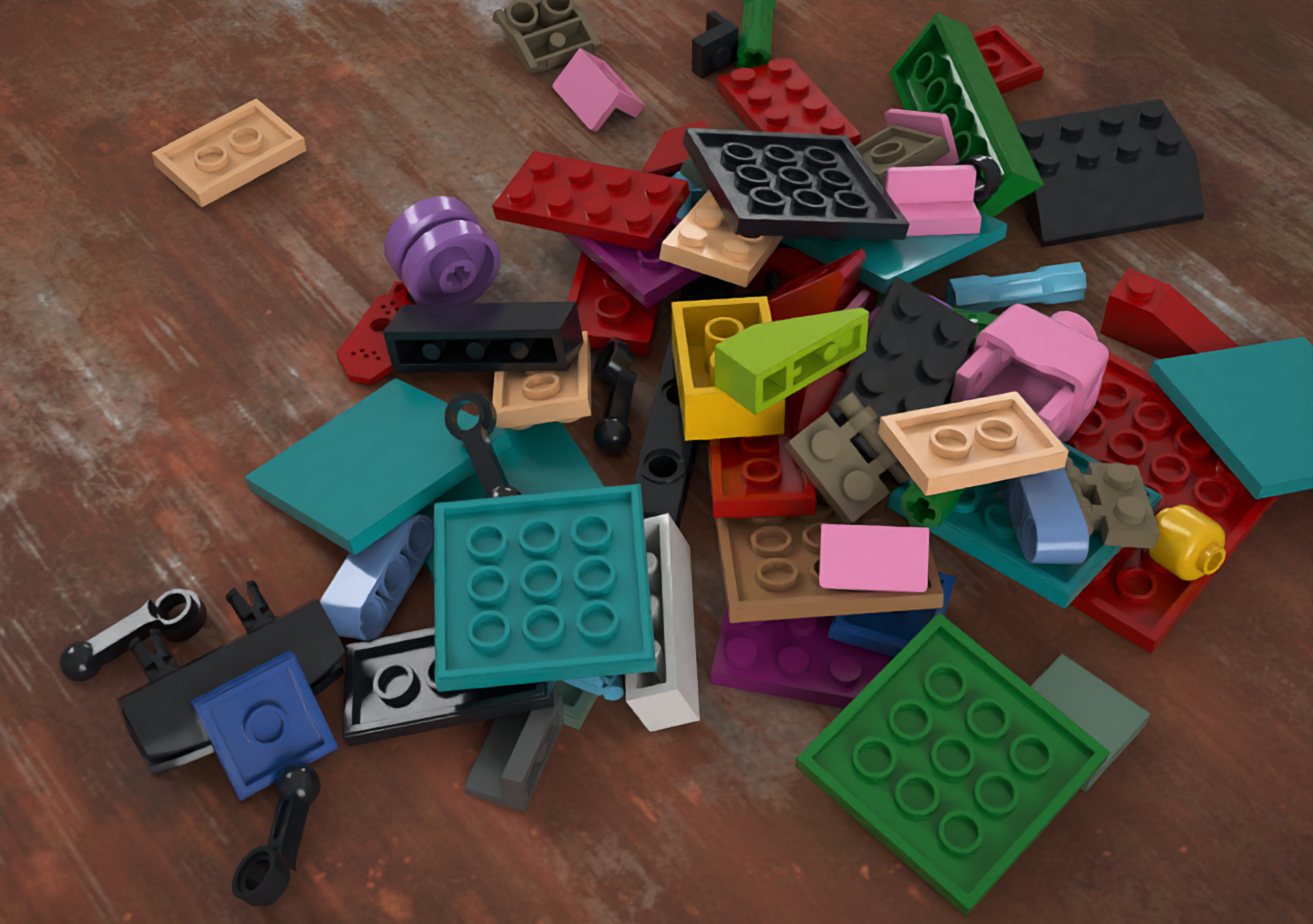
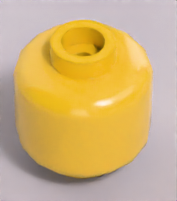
(1188, 543)

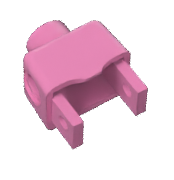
(1045, 359)

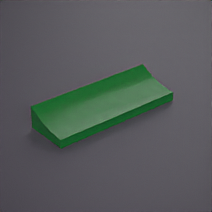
(949, 77)

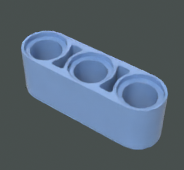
(1046, 517)
(377, 579)

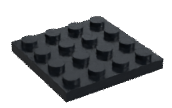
(794, 185)

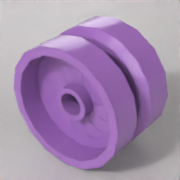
(442, 252)

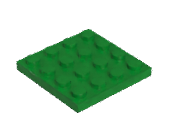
(952, 762)

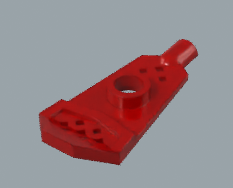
(365, 352)

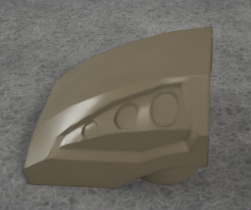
(546, 32)

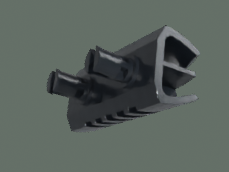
(161, 712)

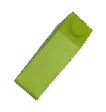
(786, 355)

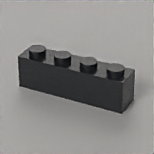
(484, 337)

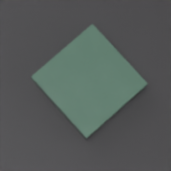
(1093, 707)

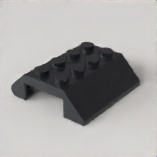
(1110, 173)

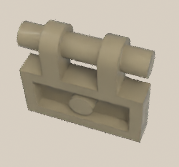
(837, 466)
(1118, 503)

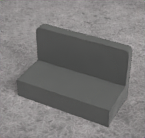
(515, 756)

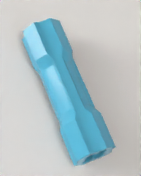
(1045, 285)

